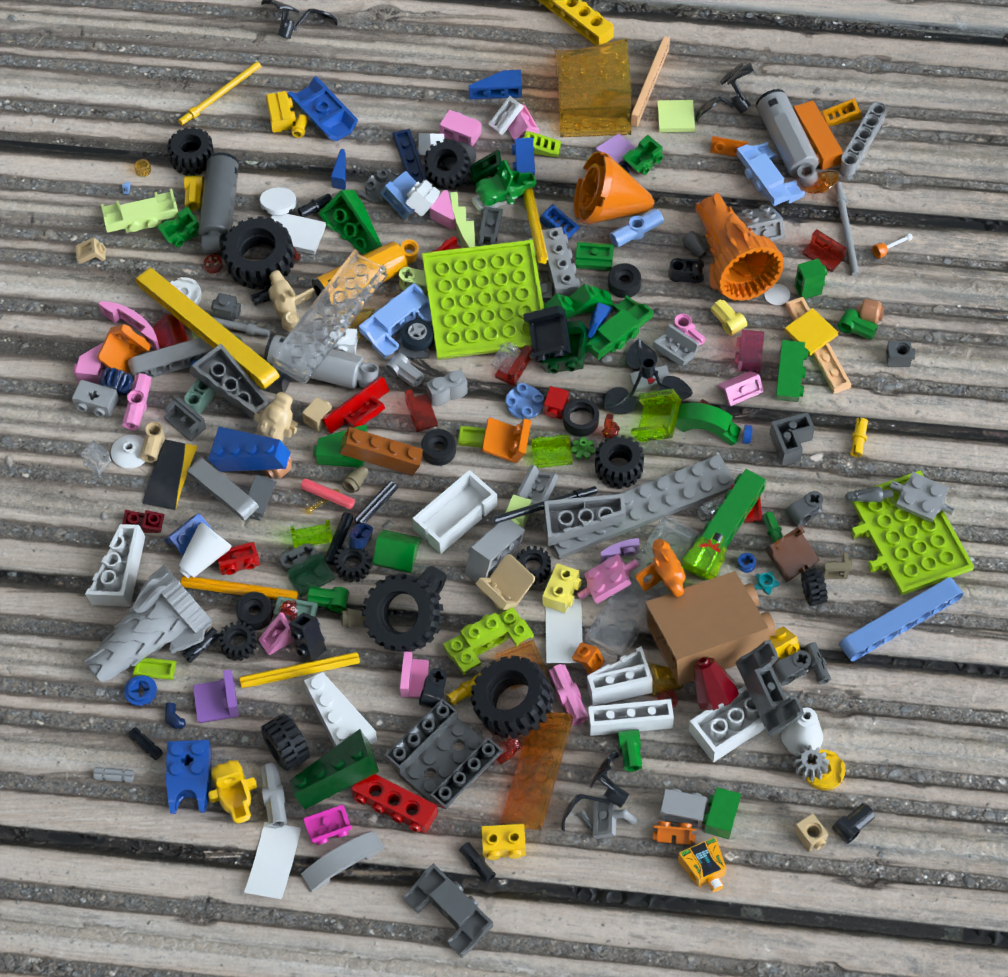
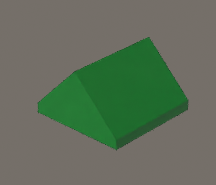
(396, 550)

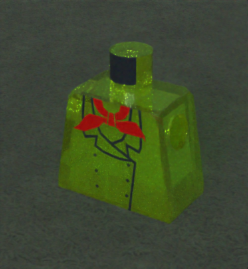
(706, 557)

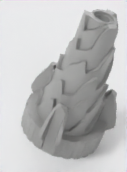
(159, 616)

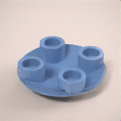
(524, 401)

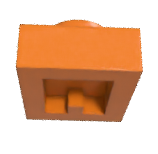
(589, 657)

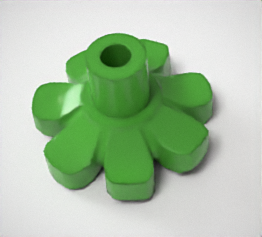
(583, 448)

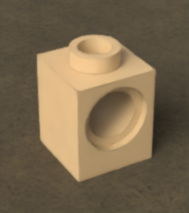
(315, 413)
(811, 824)

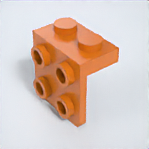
(121, 346)

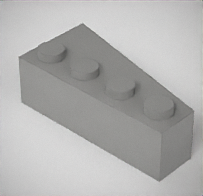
(580, 516)

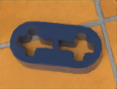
(360, 535)

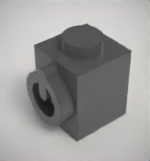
(226, 307)

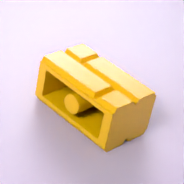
(279, 111)

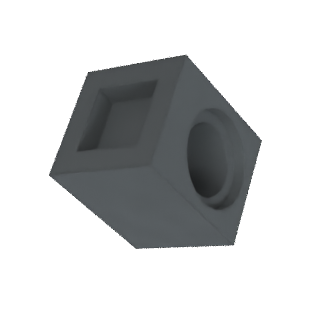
(895, 359)

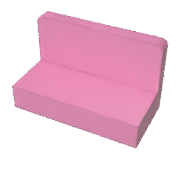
(522, 123)
(741, 387)
(413, 676)

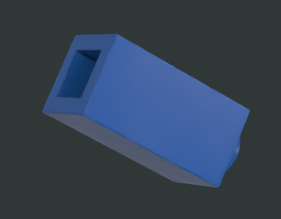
(524, 154)

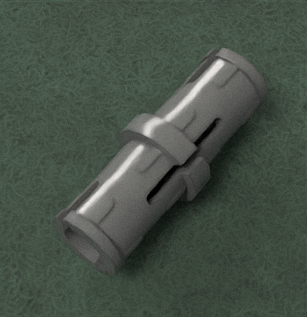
(818, 663)

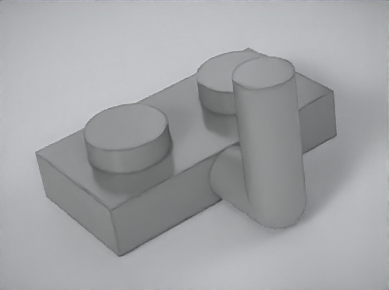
(605, 819)

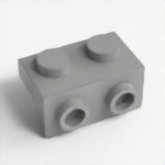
(676, 345)
(537, 485)

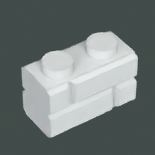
(422, 197)

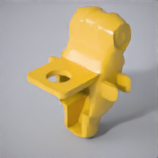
(232, 790)

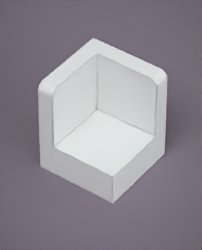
(427, 140)

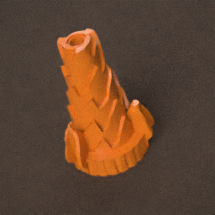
(743, 261)

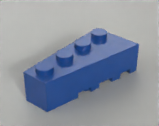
(247, 451)

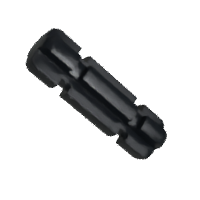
(145, 743)

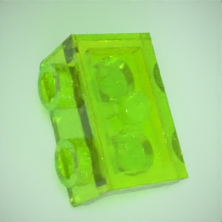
(551, 451)

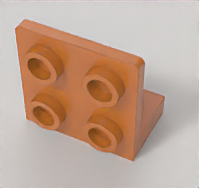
(505, 439)

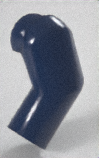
(173, 719)

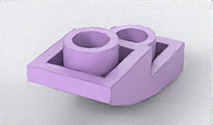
(625, 548)

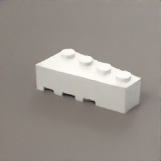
(119, 569)
(335, 711)

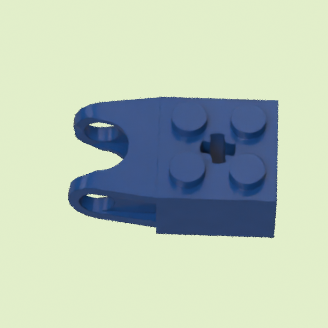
(190, 780)

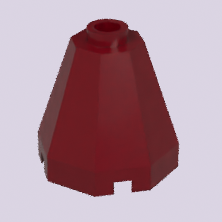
(713, 684)

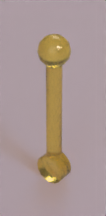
(309, 510)

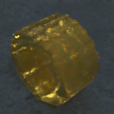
(142, 172)

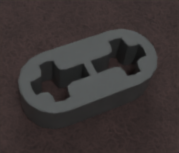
(297, 555)

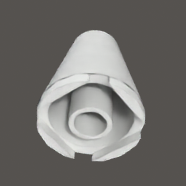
(202, 551)
(803, 733)

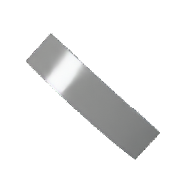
(341, 858)

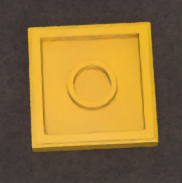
(812, 330)

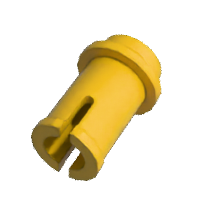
(299, 128)

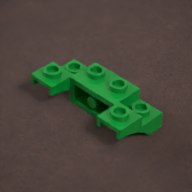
(619, 328)

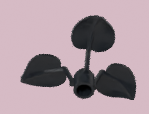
(286, 27)
(739, 101)
(642, 357)
(613, 793)

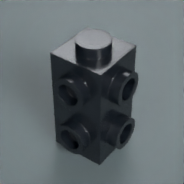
(307, 636)

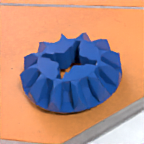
(133, 686)

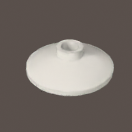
(127, 458)

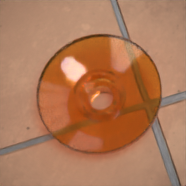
(825, 181)

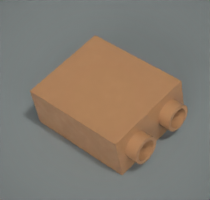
(708, 621)

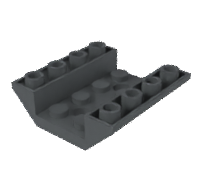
(431, 748)

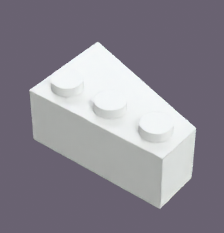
(620, 680)

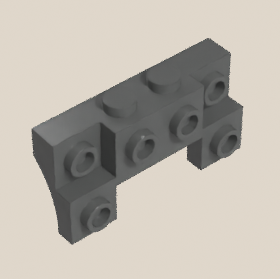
(766, 691)
(453, 904)

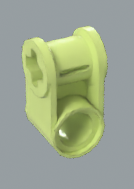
(415, 276)

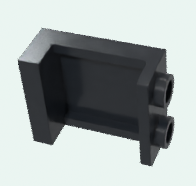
(548, 333)

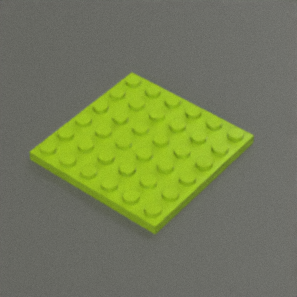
(481, 297)

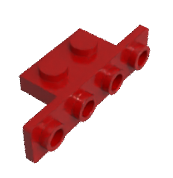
(358, 408)

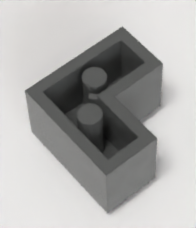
(789, 434)

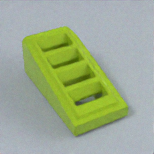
(543, 140)

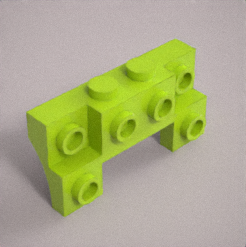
(485, 635)

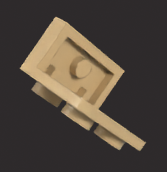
(507, 583)

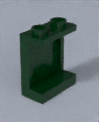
(574, 360)

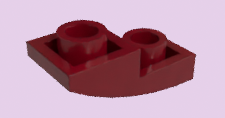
(149, 521)

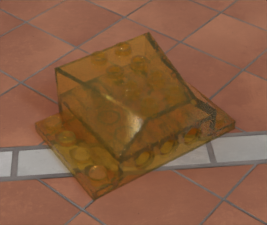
(594, 90)

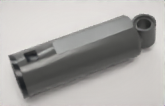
(218, 200)

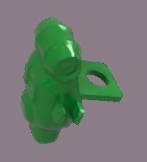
(504, 186)

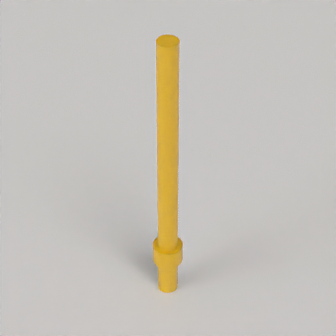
(194, 112)

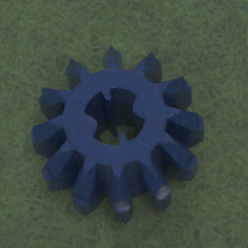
(117, 380)

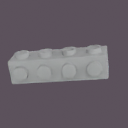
(559, 263)

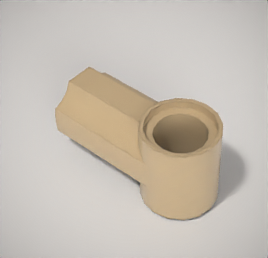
(152, 443)

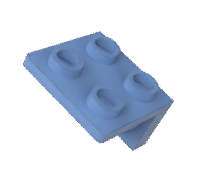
(396, 193)

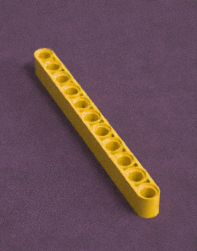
(206, 326)

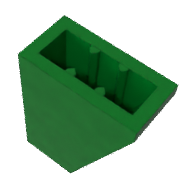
(329, 447)

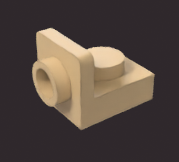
(90, 249)

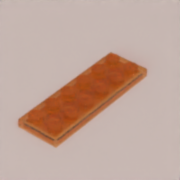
(537, 772)

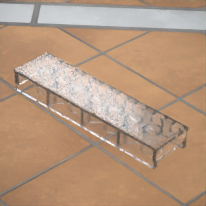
(328, 317)
(626, 610)

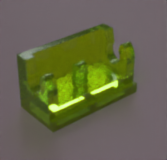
(312, 535)

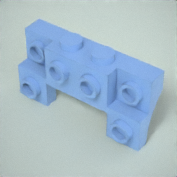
(766, 176)
(393, 316)

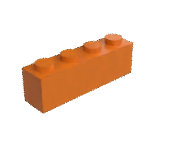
(819, 135)

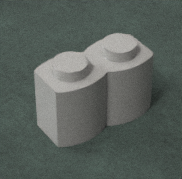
(447, 388)

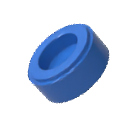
(747, 434)

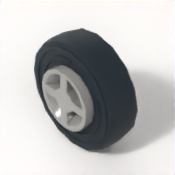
(422, 329)

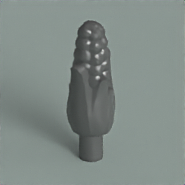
(872, 494)

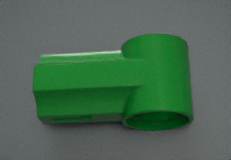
(851, 322)
(334, 598)
(630, 744)

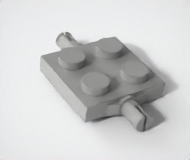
(922, 497)

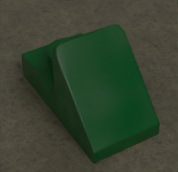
(486, 166)

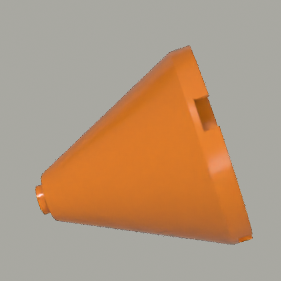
(608, 192)

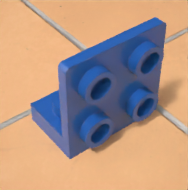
(182, 536)

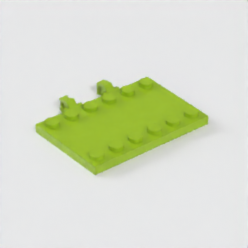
(909, 546)

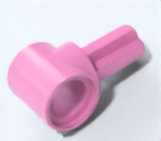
(688, 328)

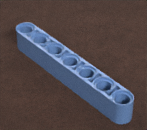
(901, 619)

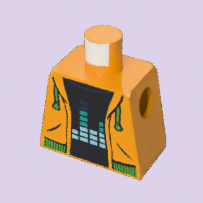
(704, 864)

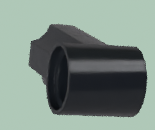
(849, 827)

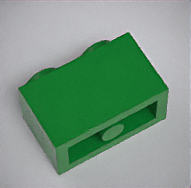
(810, 278)
(722, 812)

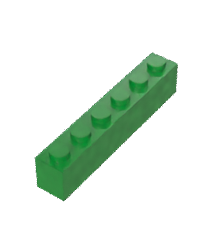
(735, 507)

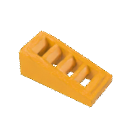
(848, 117)

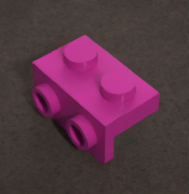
(327, 824)

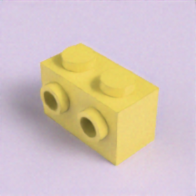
(561, 588)

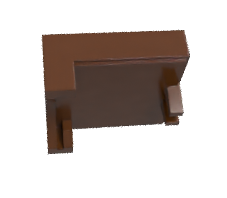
(792, 554)

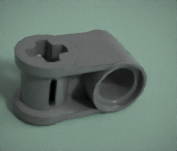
(805, 508)
(789, 669)

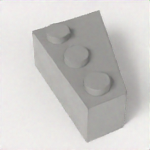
(492, 548)

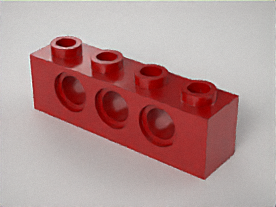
(407, 801)

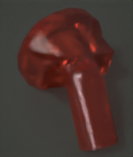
(611, 428)
(289, 608)
(512, 747)

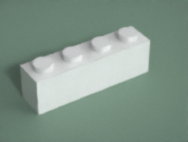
(630, 716)

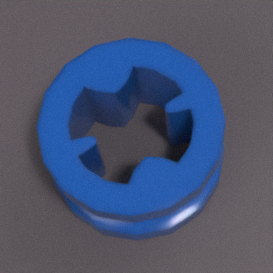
(746, 568)

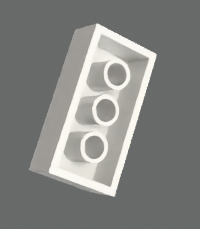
(726, 727)

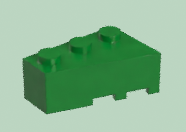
(791, 371)

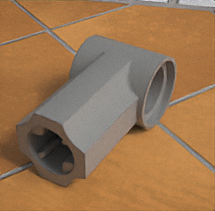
(400, 367)

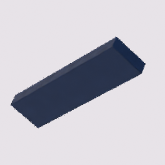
(409, 155)

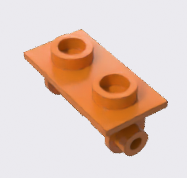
(725, 146)
(665, 831)

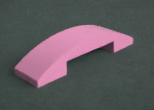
(116, 312)

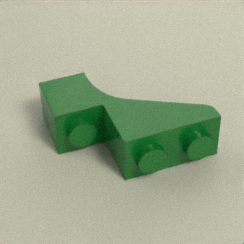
(581, 301)

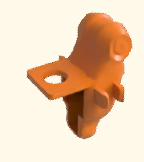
(664, 568)

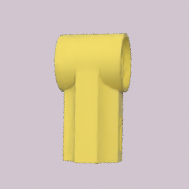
(731, 321)

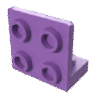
(216, 699)

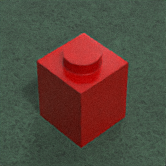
(556, 402)

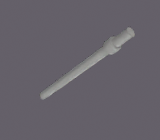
(841, 200)
(250, 329)

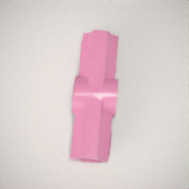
(135, 411)
(568, 694)

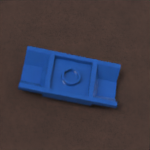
(325, 110)

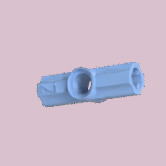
(636, 227)

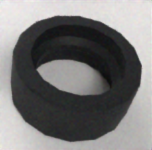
(585, 405)

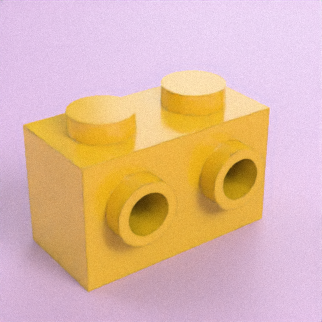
(503, 841)

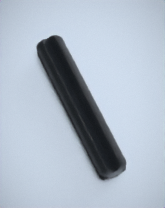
(371, 508)
(339, 537)

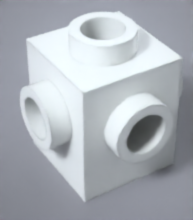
(347, 342)

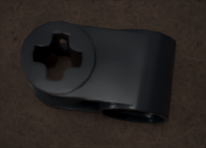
(685, 269)
(433, 691)

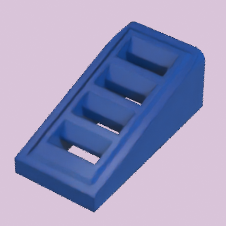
(338, 175)
(558, 214)
(598, 318)

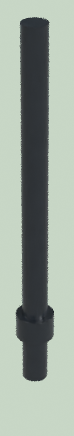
(578, 493)

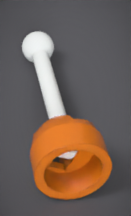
(880, 249)

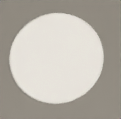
(777, 294)

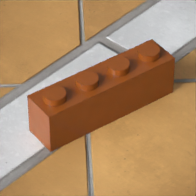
(381, 451)

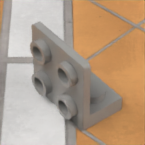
(764, 222)

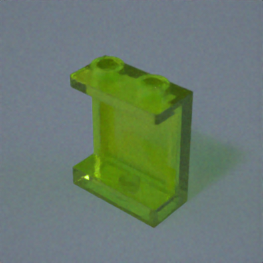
(658, 415)

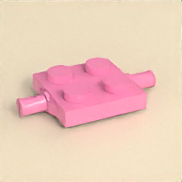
(607, 578)

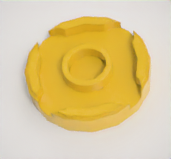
(834, 775)

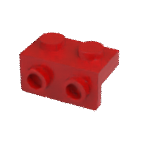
(239, 559)

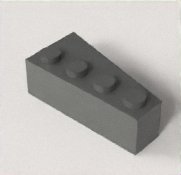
(230, 381)

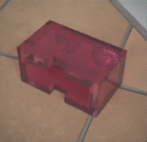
(750, 352)

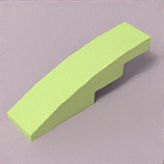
(464, 228)

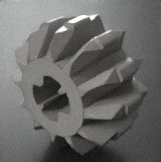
(810, 770)

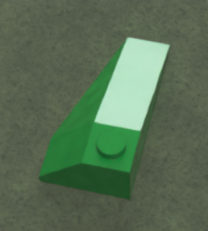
(350, 220)

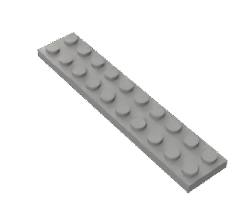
(656, 498)

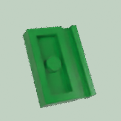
(594, 256)

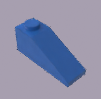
(497, 86)

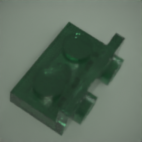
(310, 573)

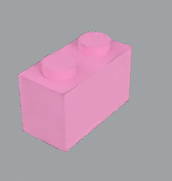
(460, 128)

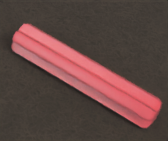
(327, 493)

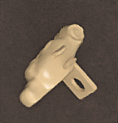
(285, 300)
(276, 418)

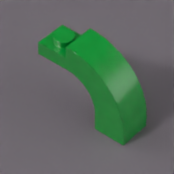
(708, 418)

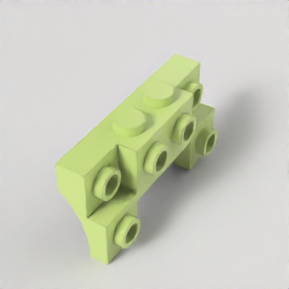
(140, 214)

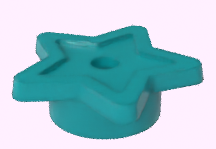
(761, 578)

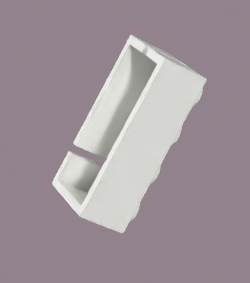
(455, 511)

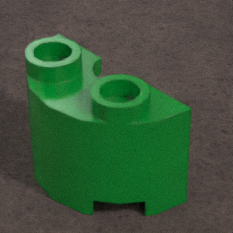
(645, 155)
(181, 228)

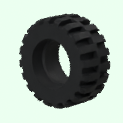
(253, 233)
(377, 613)
(498, 678)

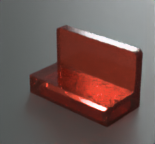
(826, 249)
(169, 331)
(517, 368)
(420, 411)

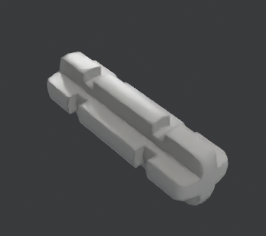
(113, 774)

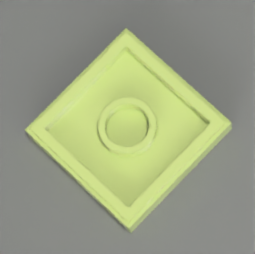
(676, 116)

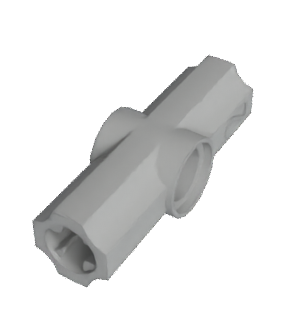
(273, 795)

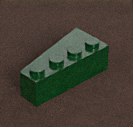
(335, 771)

